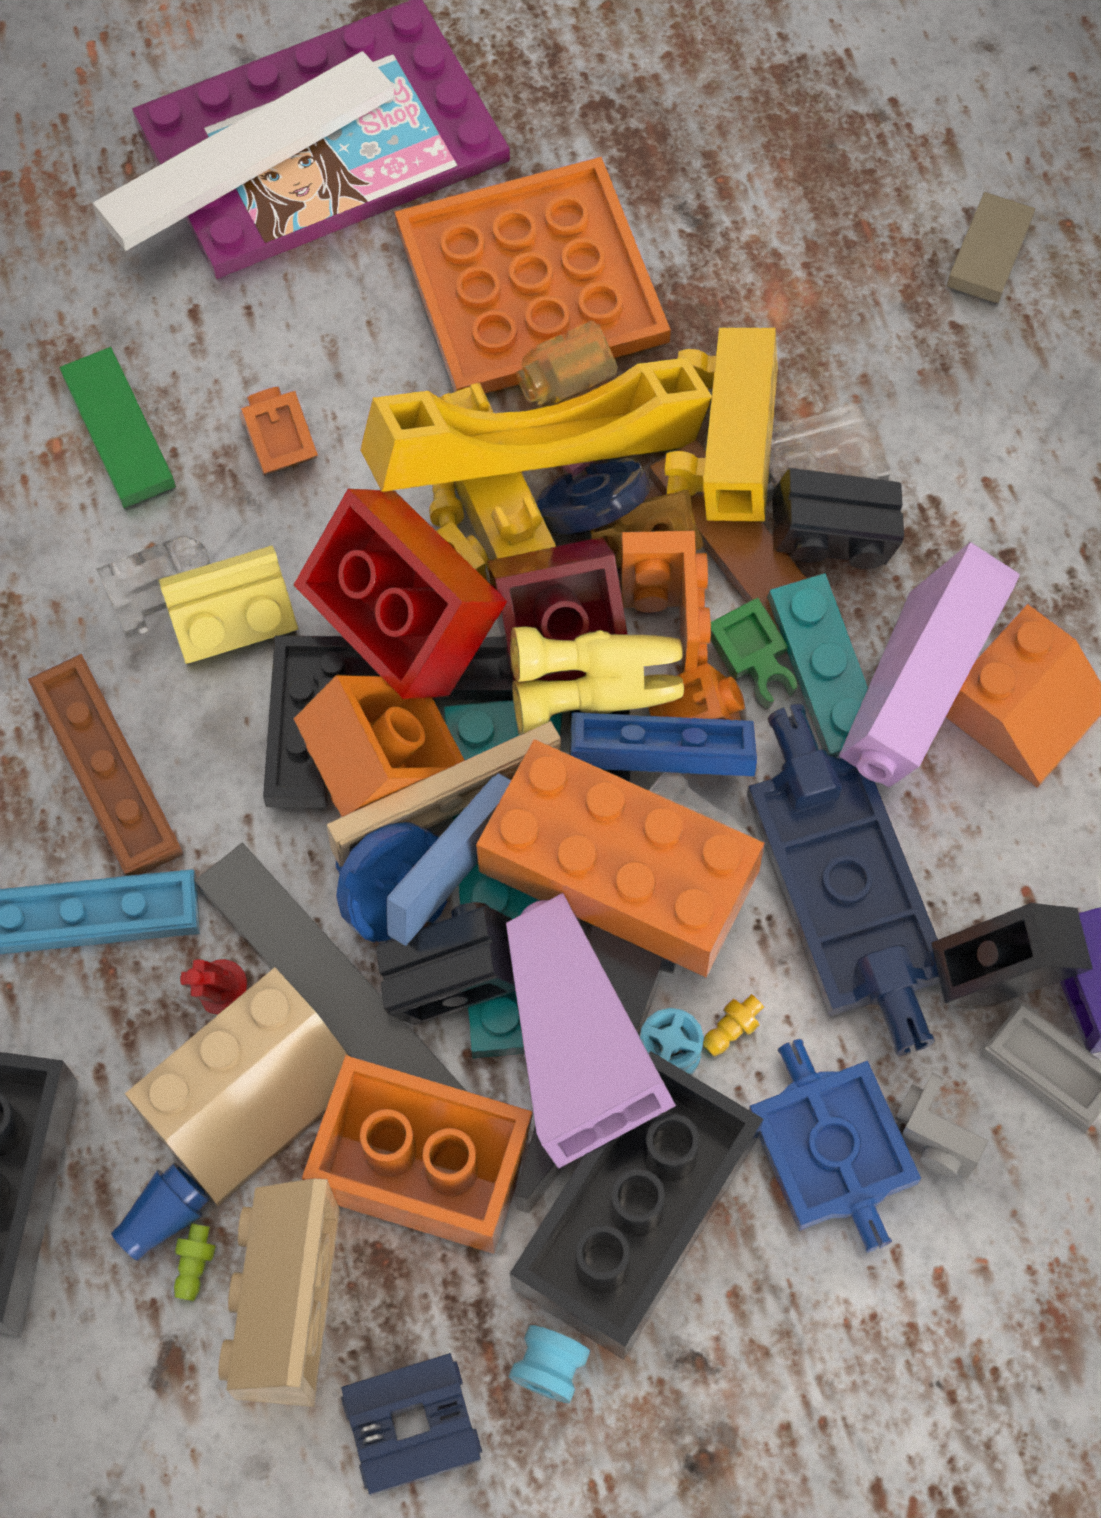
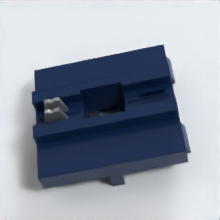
(379, 1399)

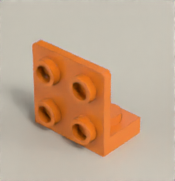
(666, 572)

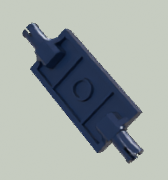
(846, 883)

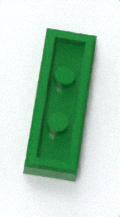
(117, 427)

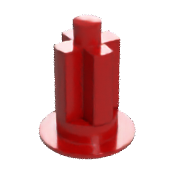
(215, 983)

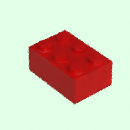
(399, 593)

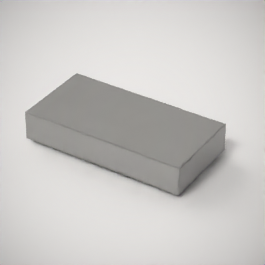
(1048, 1065)

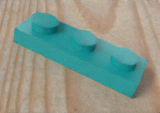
(820, 657)

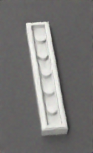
(243, 150)

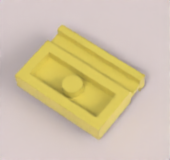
(228, 604)

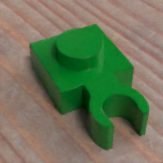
(751, 644)

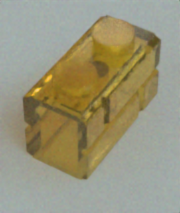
(566, 365)

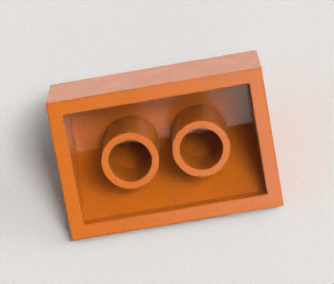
(420, 1153)

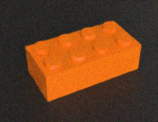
(620, 857)

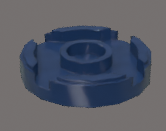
(591, 501)

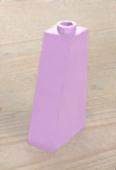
(927, 663)
(579, 1044)

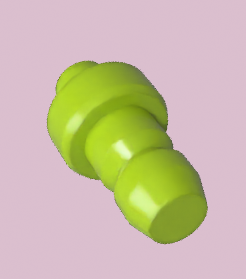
(193, 1257)

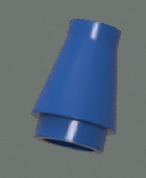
(161, 1210)

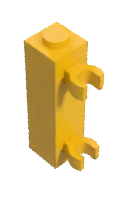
(739, 429)
(499, 505)

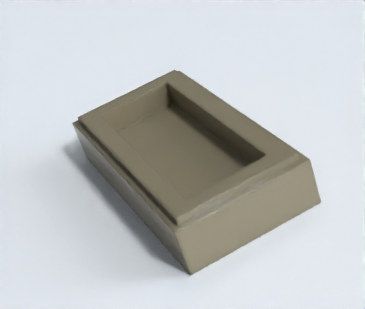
(991, 247)

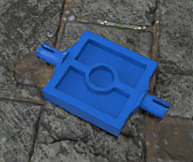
(834, 1145)

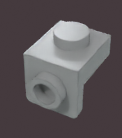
(941, 1143)

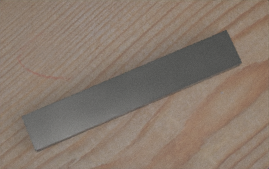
(315, 966)

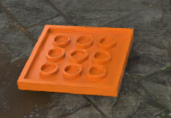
(528, 266)

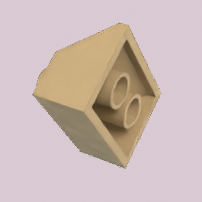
(242, 1086)
(281, 1294)

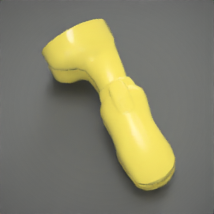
(611, 680)

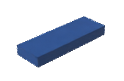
(664, 744)

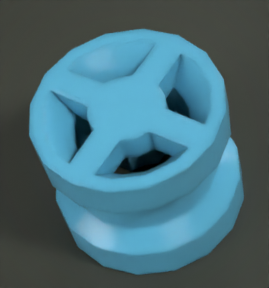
(674, 1032)
(549, 1363)

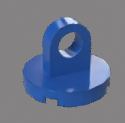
(374, 872)

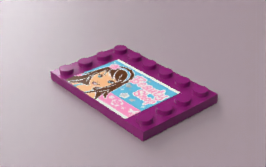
(392, 155)

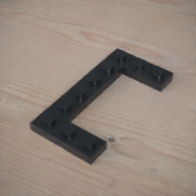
(307, 665)

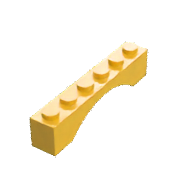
(428, 441)

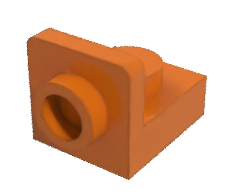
(277, 430)
(705, 696)

